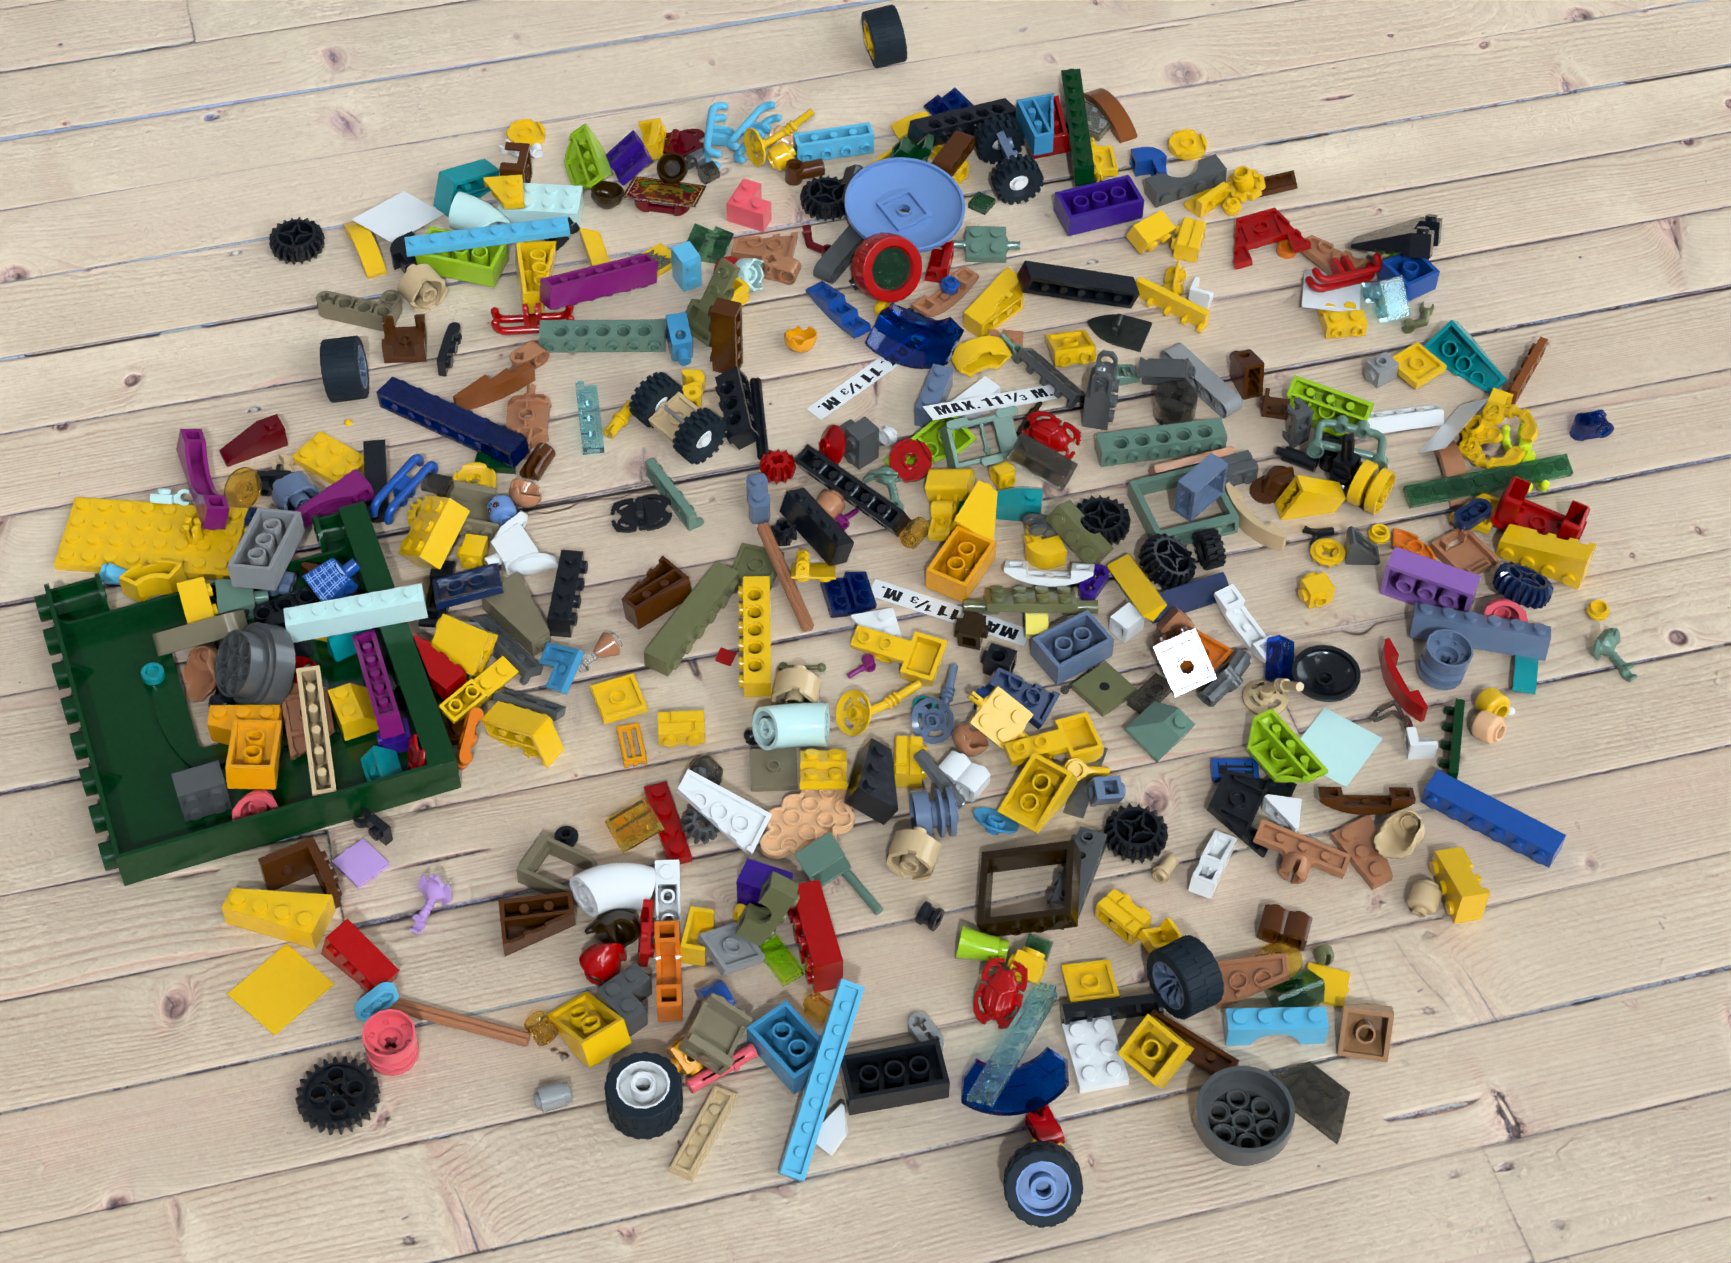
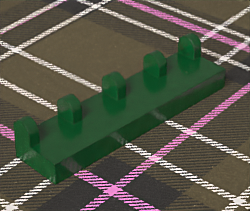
(1454, 745)

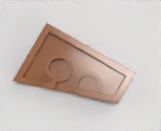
(756, 246)
(1323, 251)
(1358, 841)
(1251, 975)

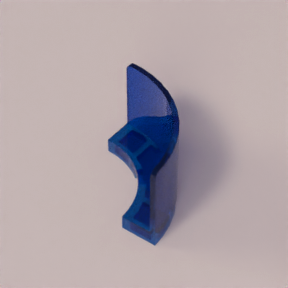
(912, 342)
(1028, 1088)

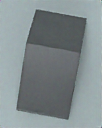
(1360, 549)

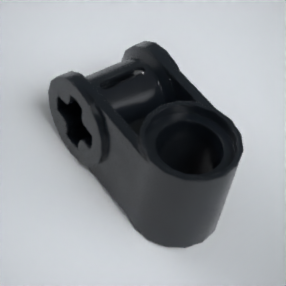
(1326, 460)

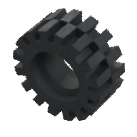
(1209, 549)

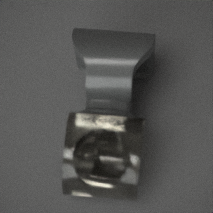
(706, 171)

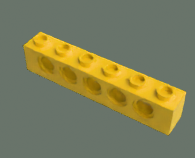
(756, 636)

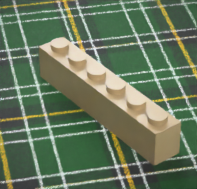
(316, 730)

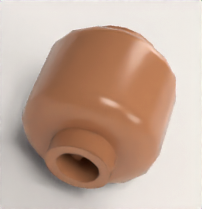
(831, 502)

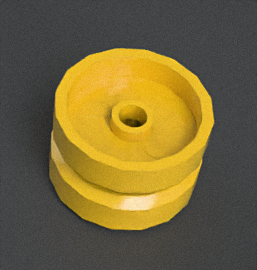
(1371, 487)

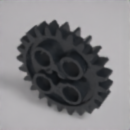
(323, 1111)

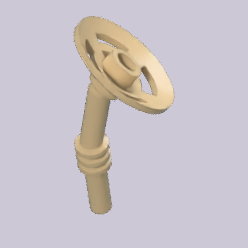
(1267, 694)

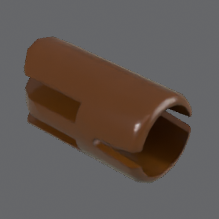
(537, 462)

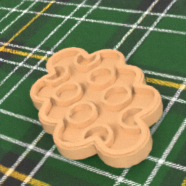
(804, 820)

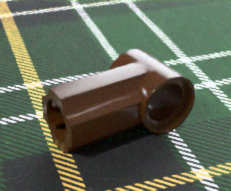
(798, 170)

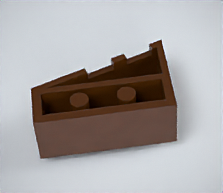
(656, 594)
(534, 919)

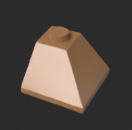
(1366, 1031)

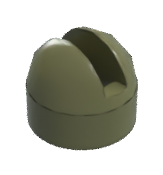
(1324, 954)

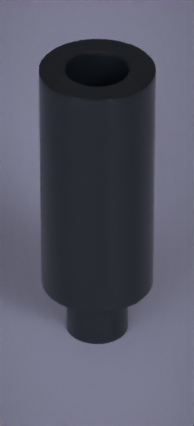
(1297, 458)

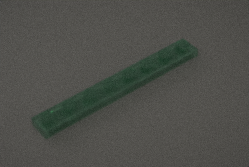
(1486, 481)

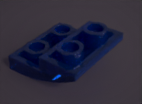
(951, 101)
(848, 595)

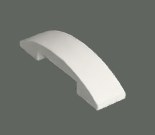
(1020, 571)
(1241, 622)

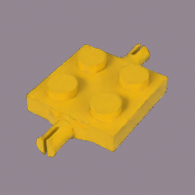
(1104, 161)
(999, 717)

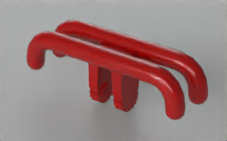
(1344, 274)
(531, 321)

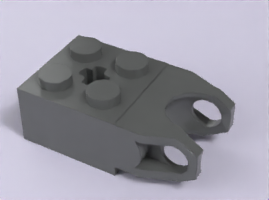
(1101, 392)

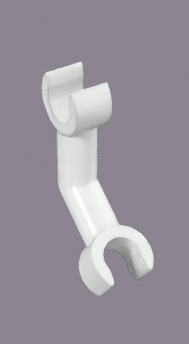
(536, 154)

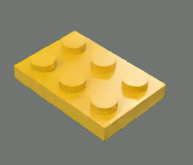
(328, 458)

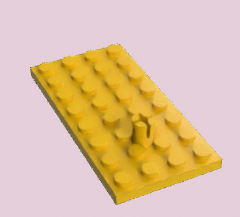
(146, 532)

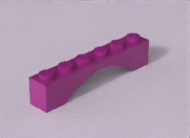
(341, 493)
(210, 505)

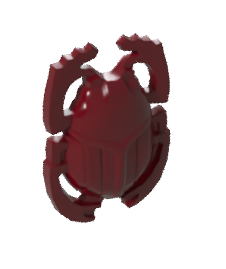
(683, 141)

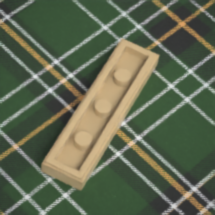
(703, 1133)

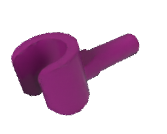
(842, 520)
(868, 666)

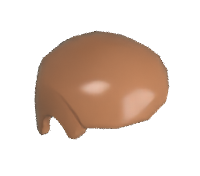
(524, 493)
(969, 741)

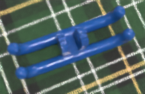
(402, 486)

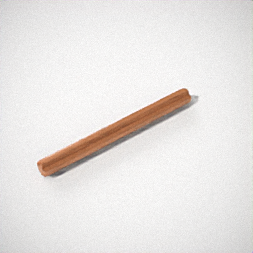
(785, 577)
(462, 1022)

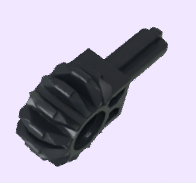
(1346, 463)

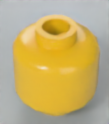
(779, 155)
(1493, 701)

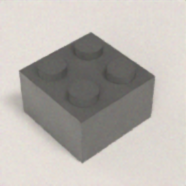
(201, 791)

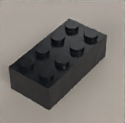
(894, 1077)

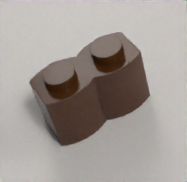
(1284, 926)

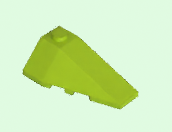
(931, 437)

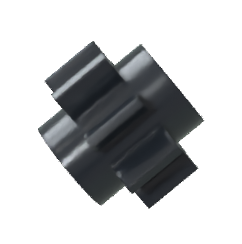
(784, 532)

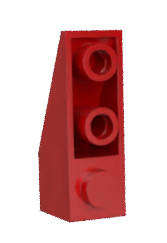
(442, 673)

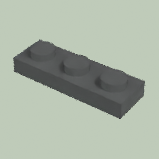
(530, 702)

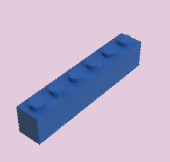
(1493, 818)

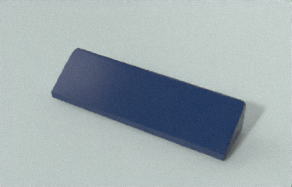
(1193, 594)

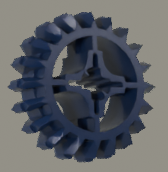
(1522, 585)

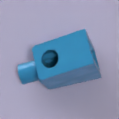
(679, 344)

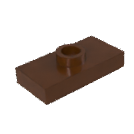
(1279, 183)

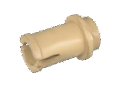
(1162, 872)

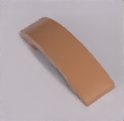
(941, 302)
(1452, 465)

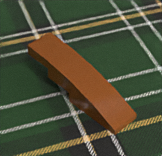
(490, 390)

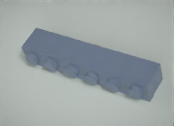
(1483, 631)

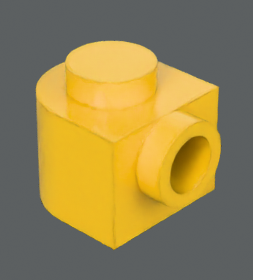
(1002, 475)

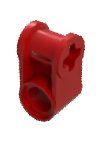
(1044, 1126)

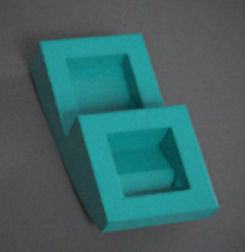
(1525, 674)

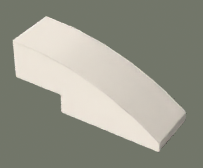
(1212, 864)

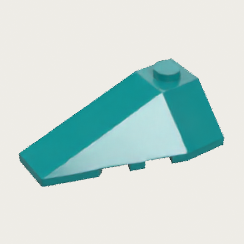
(1465, 357)

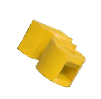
(693, 385)

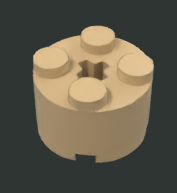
(422, 287)
(795, 686)
(913, 854)

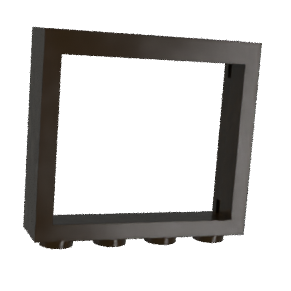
(1023, 858)

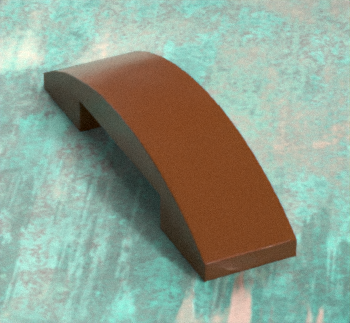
(1114, 112)

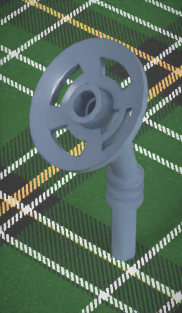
(936, 716)

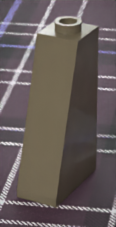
(518, 615)

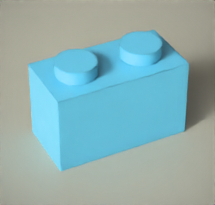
(686, 266)

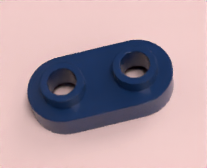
(1469, 514)

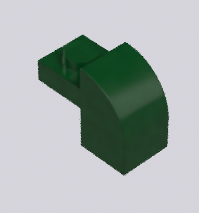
(909, 149)

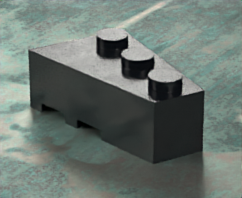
(873, 783)

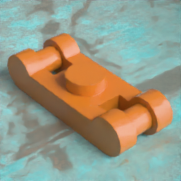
(468, 738)

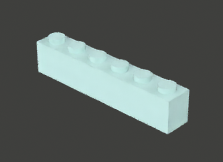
(355, 613)

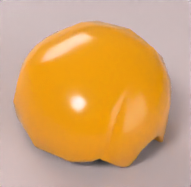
(800, 340)

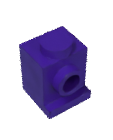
(398, 743)

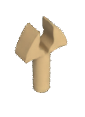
(286, 459)

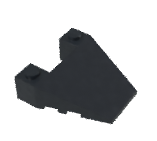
(1411, 238)

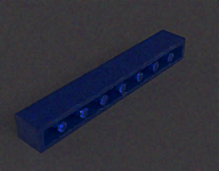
(453, 422)

